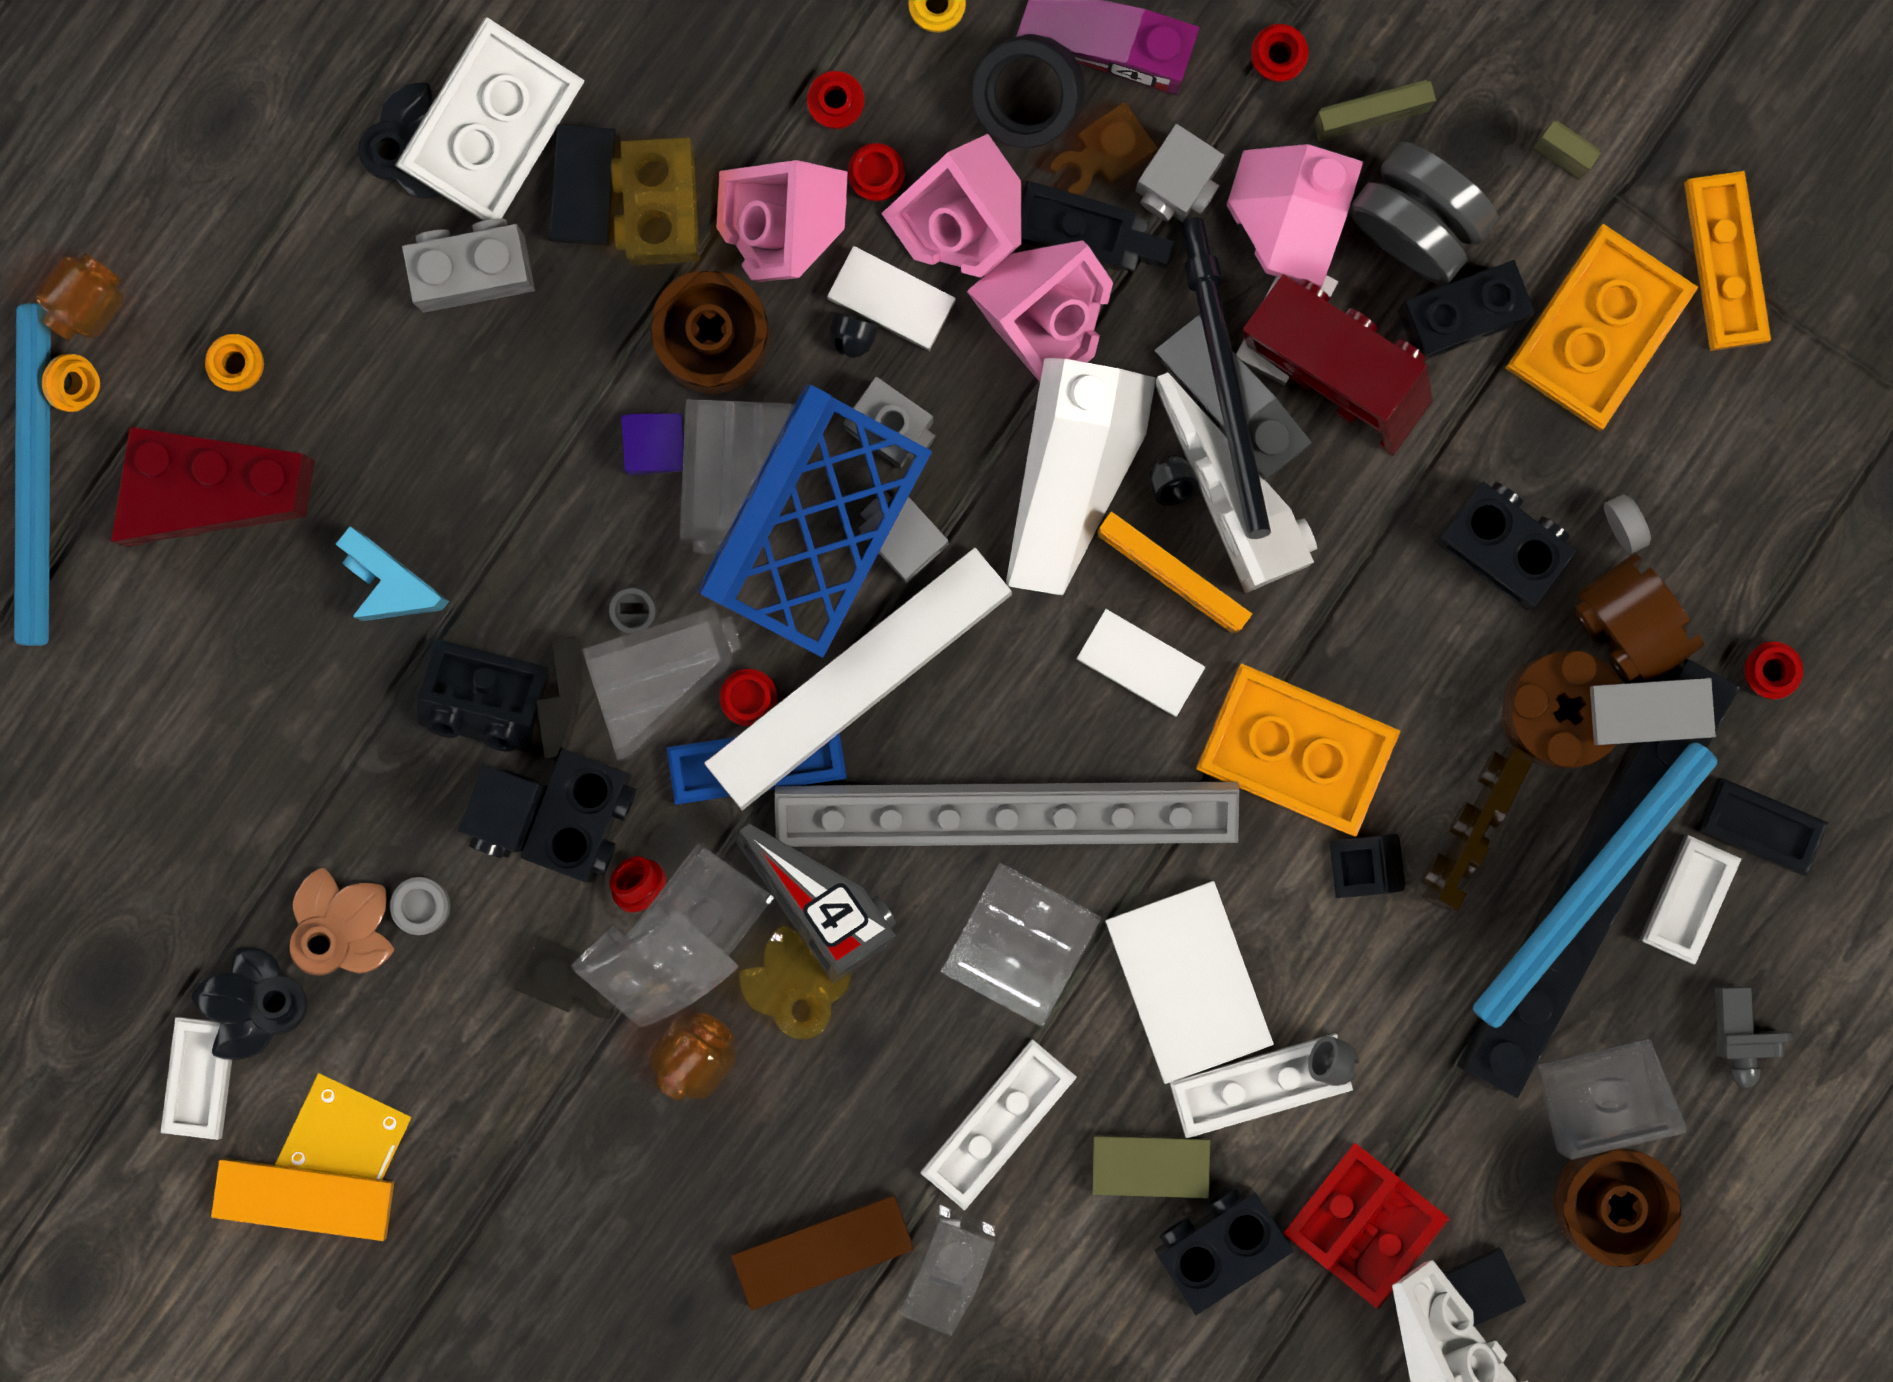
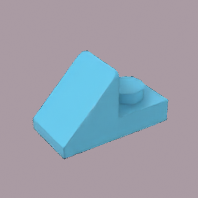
(398, 591)

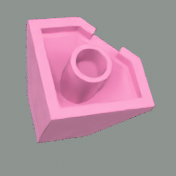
(1294, 206)
(962, 210)
(781, 215)
(1046, 302)

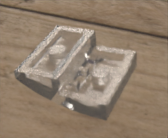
(1021, 944)
(655, 966)

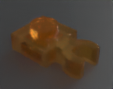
(1110, 147)

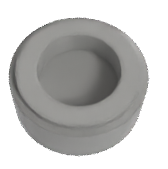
(1627, 523)
(420, 906)

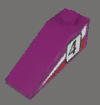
(1116, 39)

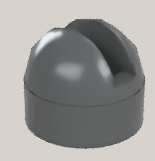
(632, 620)
(1330, 1071)

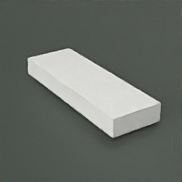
(1249, 1089)
(998, 1124)

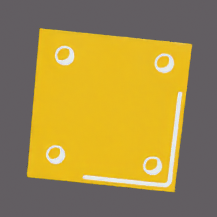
(343, 1132)

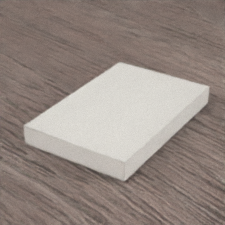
(490, 122)
(1189, 982)

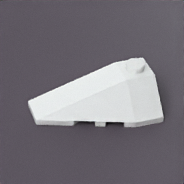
(1208, 453)
(1078, 454)
(1441, 1334)

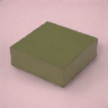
(1567, 149)

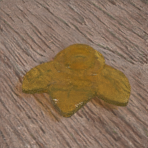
(787, 976)

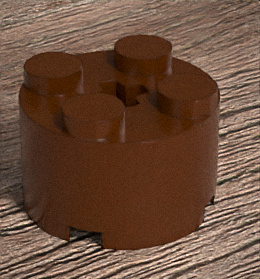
(710, 299)
(1637, 621)
(1532, 701)
(1650, 1198)

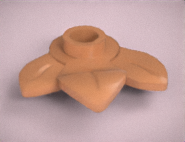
(345, 919)

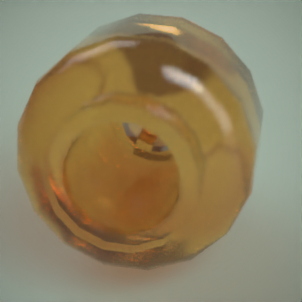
(80, 297)
(693, 1056)

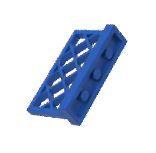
(771, 492)

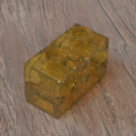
(670, 200)

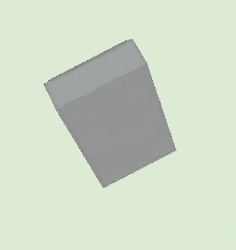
(1652, 711)

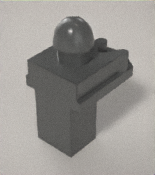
(1737, 1037)

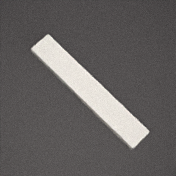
(858, 678)

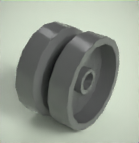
(1423, 213)

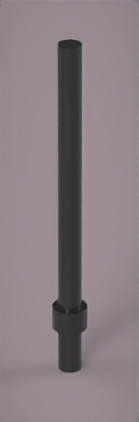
(1204, 278)

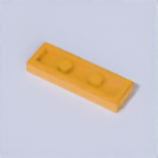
(1727, 261)
(1173, 573)
(302, 1199)

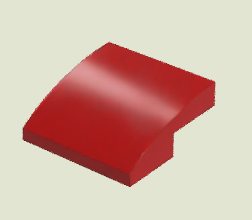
(1366, 1226)

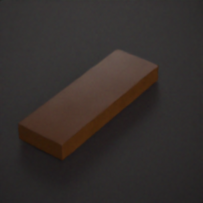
(822, 1252)

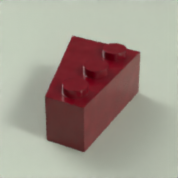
(1341, 359)
(204, 485)

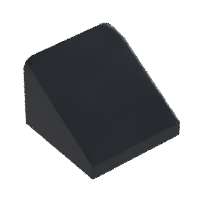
(1367, 866)

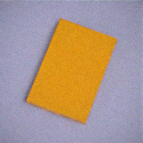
(1601, 327)
(1298, 750)

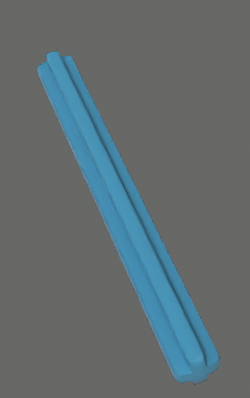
(32, 478)
(1595, 884)

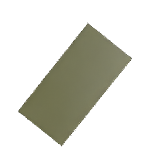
(1374, 110)
(1150, 1166)

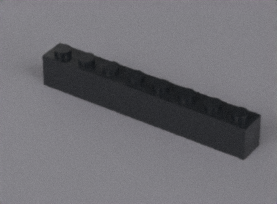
(1510, 1052)

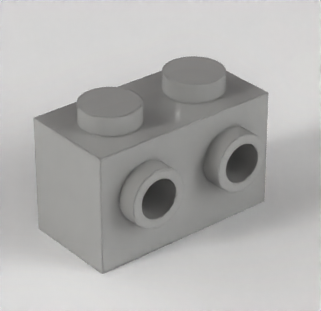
(469, 266)

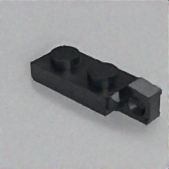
(1111, 232)

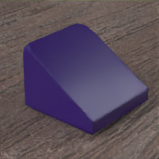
(652, 443)

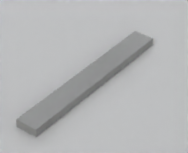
(1007, 814)

